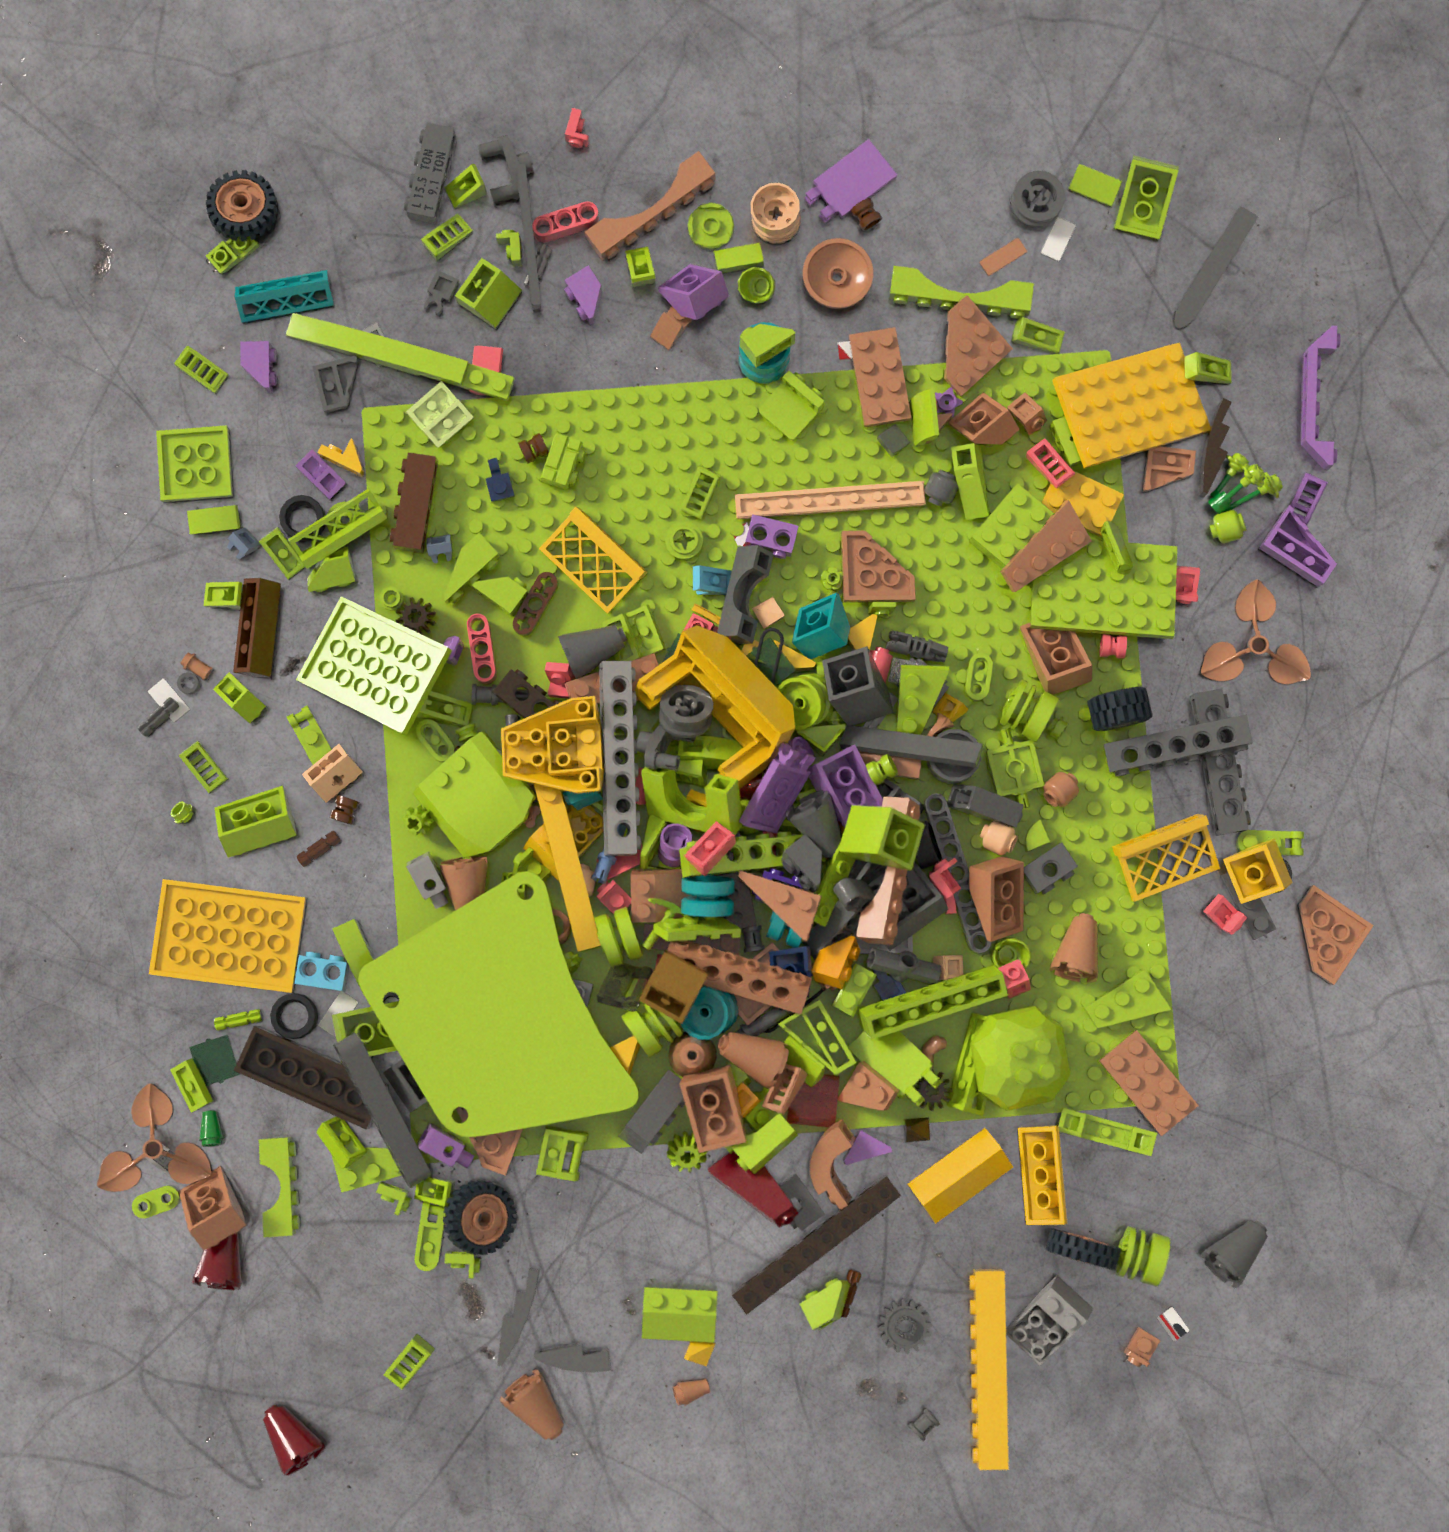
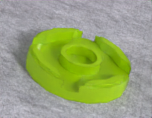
(710, 226)

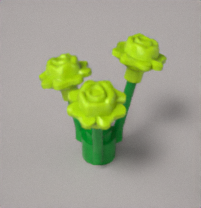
(1253, 475)

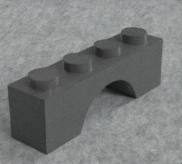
(749, 568)

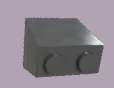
(856, 687)

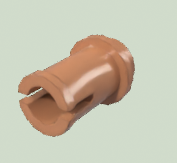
(196, 666)

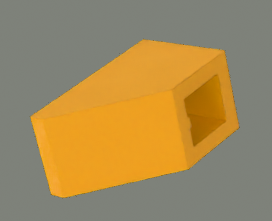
(835, 962)

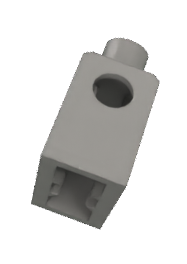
(423, 869)

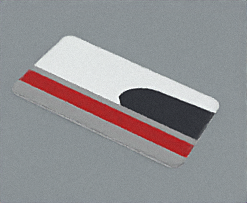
(1173, 1324)

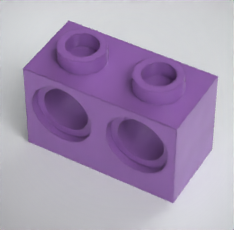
(773, 530)

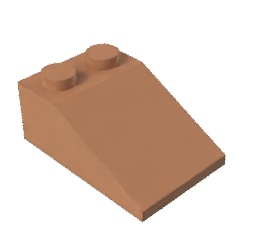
(1057, 658)
(654, 884)
(998, 896)
(713, 1108)
(211, 1209)

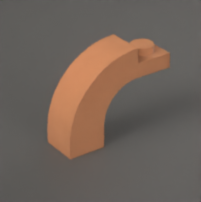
(823, 1175)

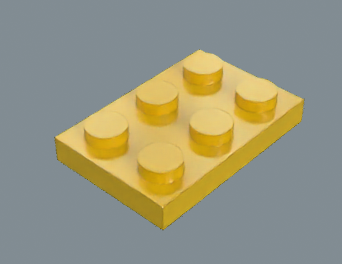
(1090, 499)

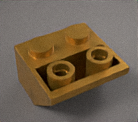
(673, 986)

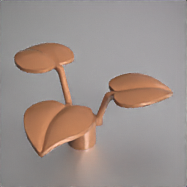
(1223, 662)
(187, 1165)

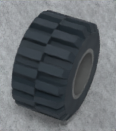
(1120, 708)

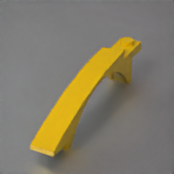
(568, 867)

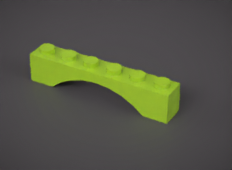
(912, 286)

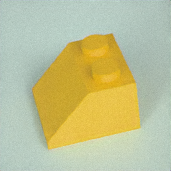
(1258, 871)

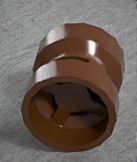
(866, 214)
(538, 445)
(344, 809)

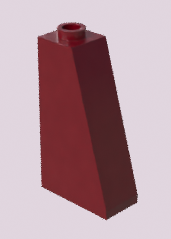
(756, 1189)

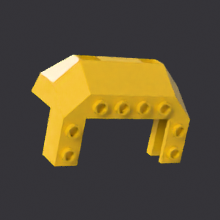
(741, 697)

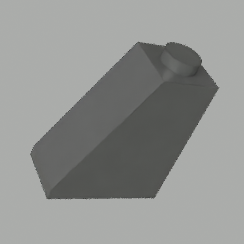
(985, 804)

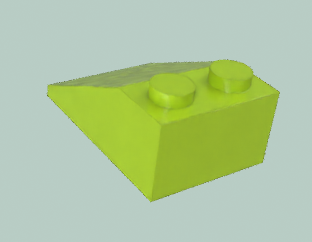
(1146, 197)
(367, 1027)

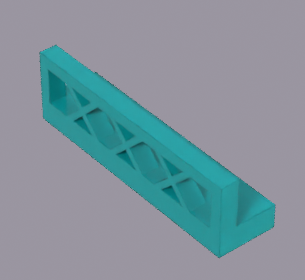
(283, 288)

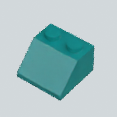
(821, 627)

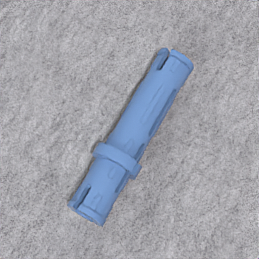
(605, 862)

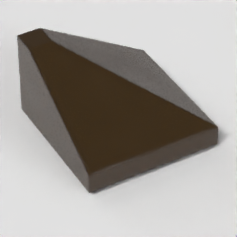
(917, 1129)

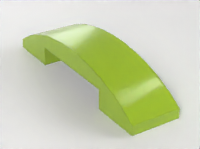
(1107, 1132)

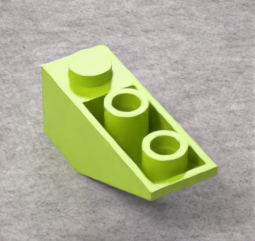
(971, 480)
(471, 563)

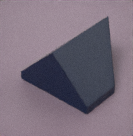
(793, 960)

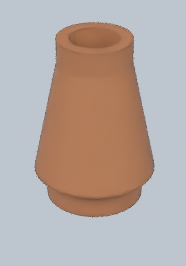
(690, 1391)

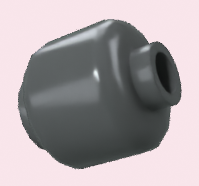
(941, 487)

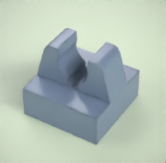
(244, 542)
(439, 545)

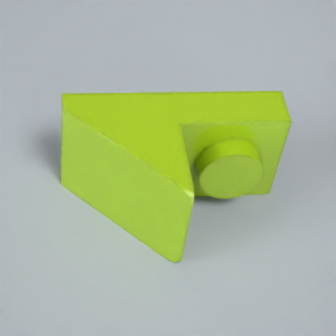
(640, 266)
(223, 594)

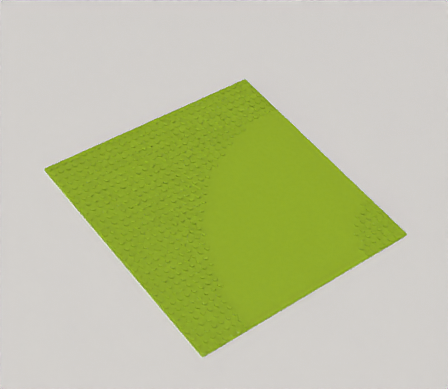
(632, 484)

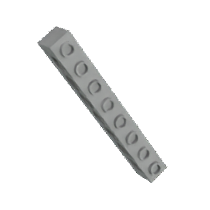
(613, 843)

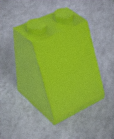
(881, 836)

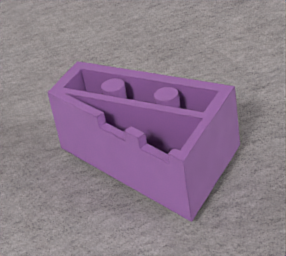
(1298, 549)

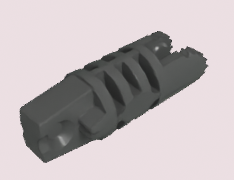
(916, 647)

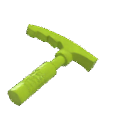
(671, 910)

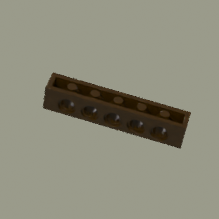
(506, 692)

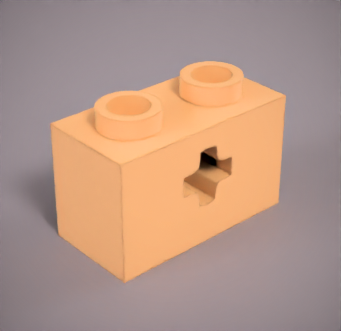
(332, 773)

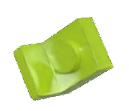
(514, 250)
(525, 862)
(391, 1192)
(459, 1259)

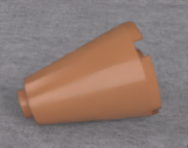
(464, 878)
(1078, 951)
(678, 1055)
(755, 1056)
(534, 1405)

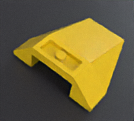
(557, 747)

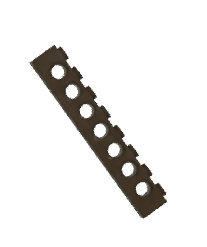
(815, 1244)

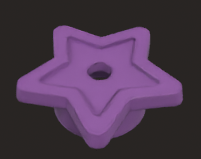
(948, 396)

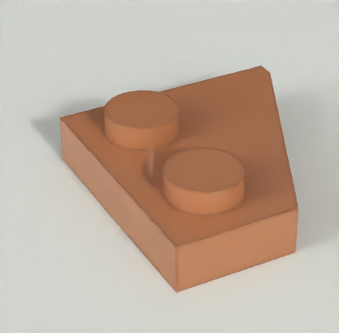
(1167, 466)

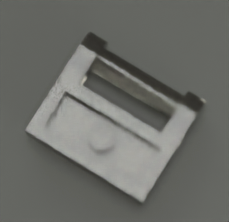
(618, 983)

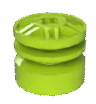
(1028, 710)
(650, 1027)
(1147, 1257)

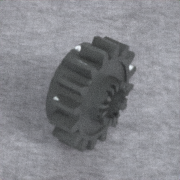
(895, 1317)

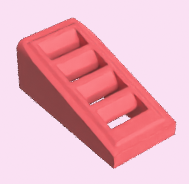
(1032, 456)

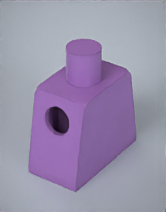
(434, 1142)

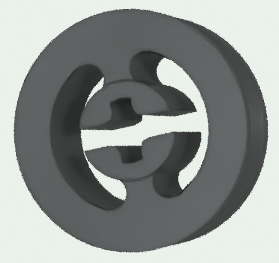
(1025, 188)
(681, 703)

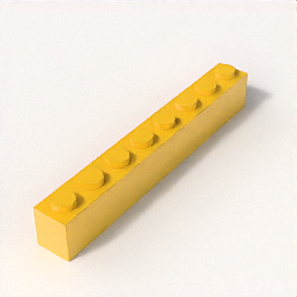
(990, 1369)

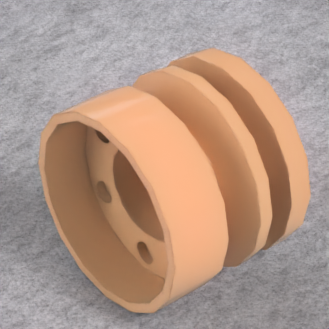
(771, 201)

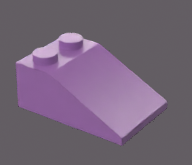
(846, 781)

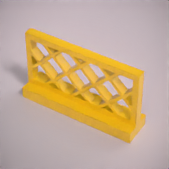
(602, 541)
(1161, 837)

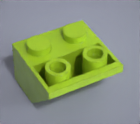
(488, 293)

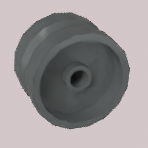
(948, 772)

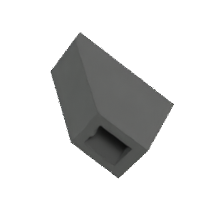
(804, 861)

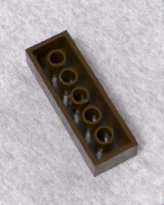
(302, 1075)

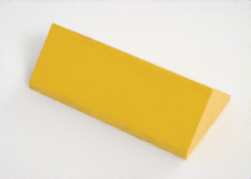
(960, 1175)
(1042, 1175)

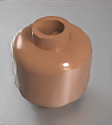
(1061, 789)

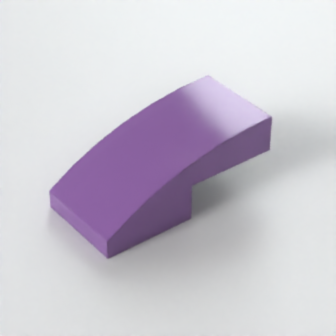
(320, 474)

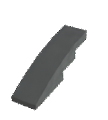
(514, 1324)

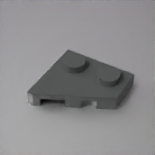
(335, 382)

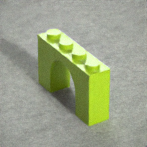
(668, 803)
(764, 1143)

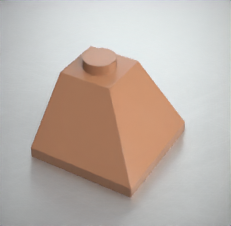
(985, 422)

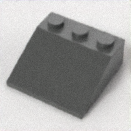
(919, 902)

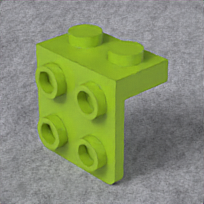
(792, 405)

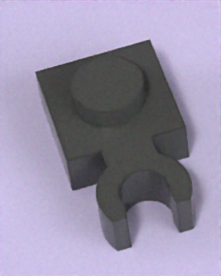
(441, 289)

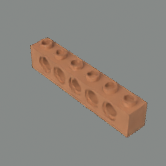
(746, 976)

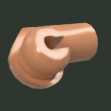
(932, 1046)

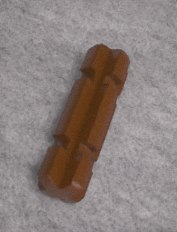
(318, 848)
(853, 1278)

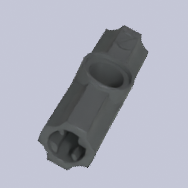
(903, 966)

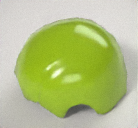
(756, 285)
(1009, 951)

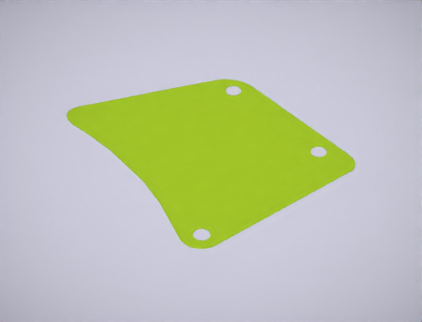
(496, 1018)

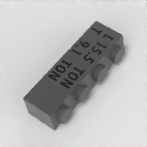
(431, 173)

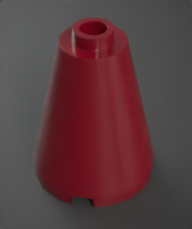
(220, 1265)
(291, 1440)

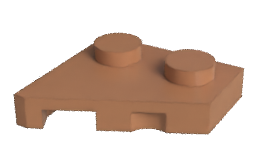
(868, 1089)

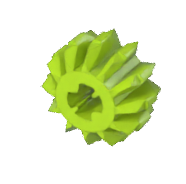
(680, 1158)

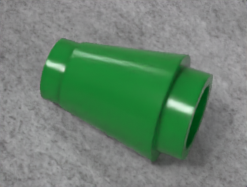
(210, 1129)

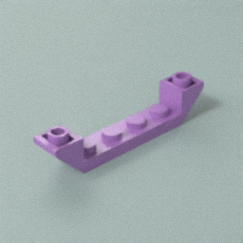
(1321, 451)

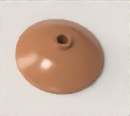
(837, 258)

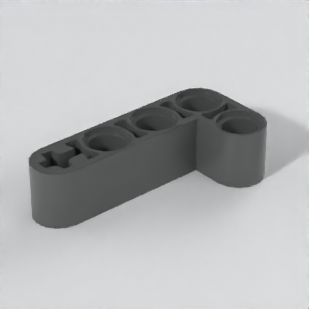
(853, 898)

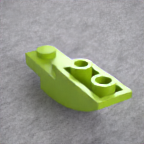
(710, 749)

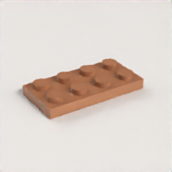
(879, 377)
(1148, 1083)

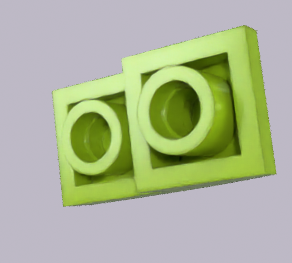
(231, 253)
(213, 519)

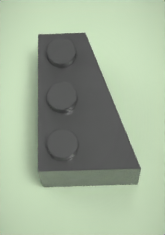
(654, 1113)

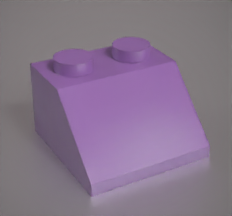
(695, 291)

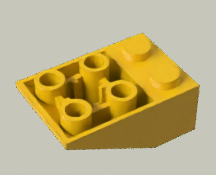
(586, 829)

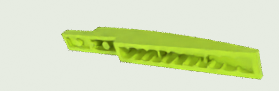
(400, 356)

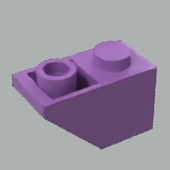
(586, 292)
(258, 361)

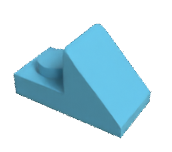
(710, 580)

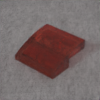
(815, 1104)

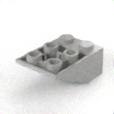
(1049, 1320)

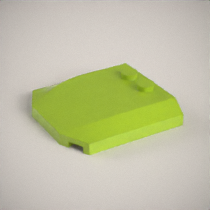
(474, 799)

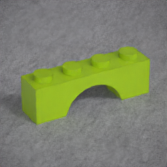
(277, 1155)

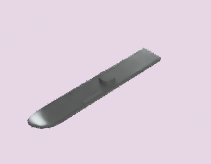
(1214, 267)

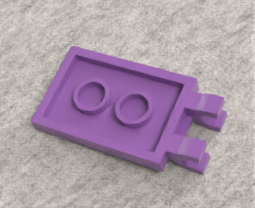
(851, 181)
(778, 789)

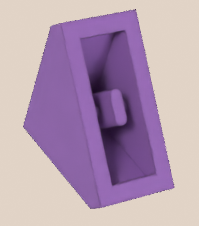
(865, 1148)

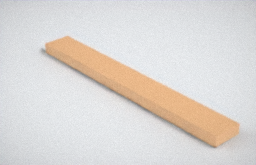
(830, 500)

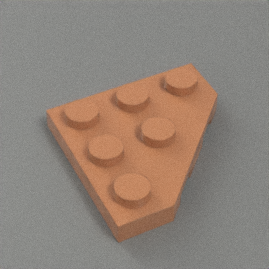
(971, 346)
(872, 572)
(1331, 933)
(494, 1150)

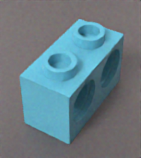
(321, 977)

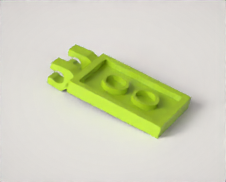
(897, 1062)

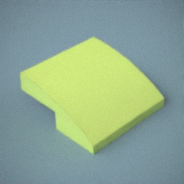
(439, 414)

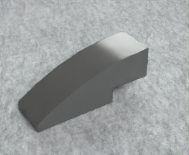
(574, 1359)

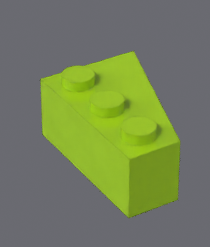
(819, 1036)

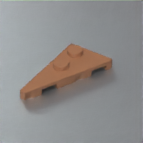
(791, 904)

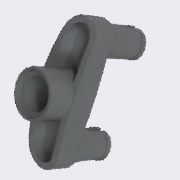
(504, 146)
(655, 746)

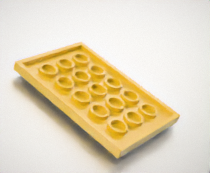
(1131, 405)
(227, 936)

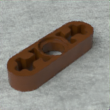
(532, 594)

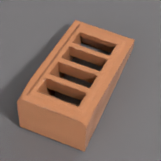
(794, 1086)

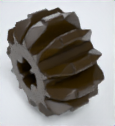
(421, 610)
(933, 1098)

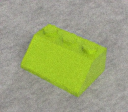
(255, 821)
(679, 1315)

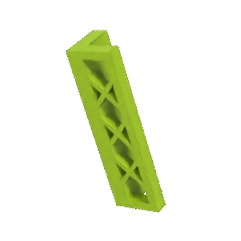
(341, 536)
(965, 1084)

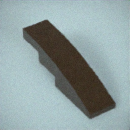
(1212, 454)

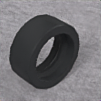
(292, 503)
(927, 852)
(276, 1010)

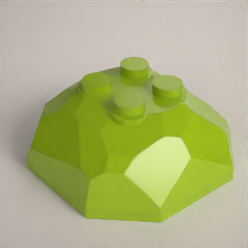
(1020, 1058)

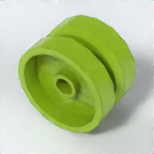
(809, 699)
(617, 937)

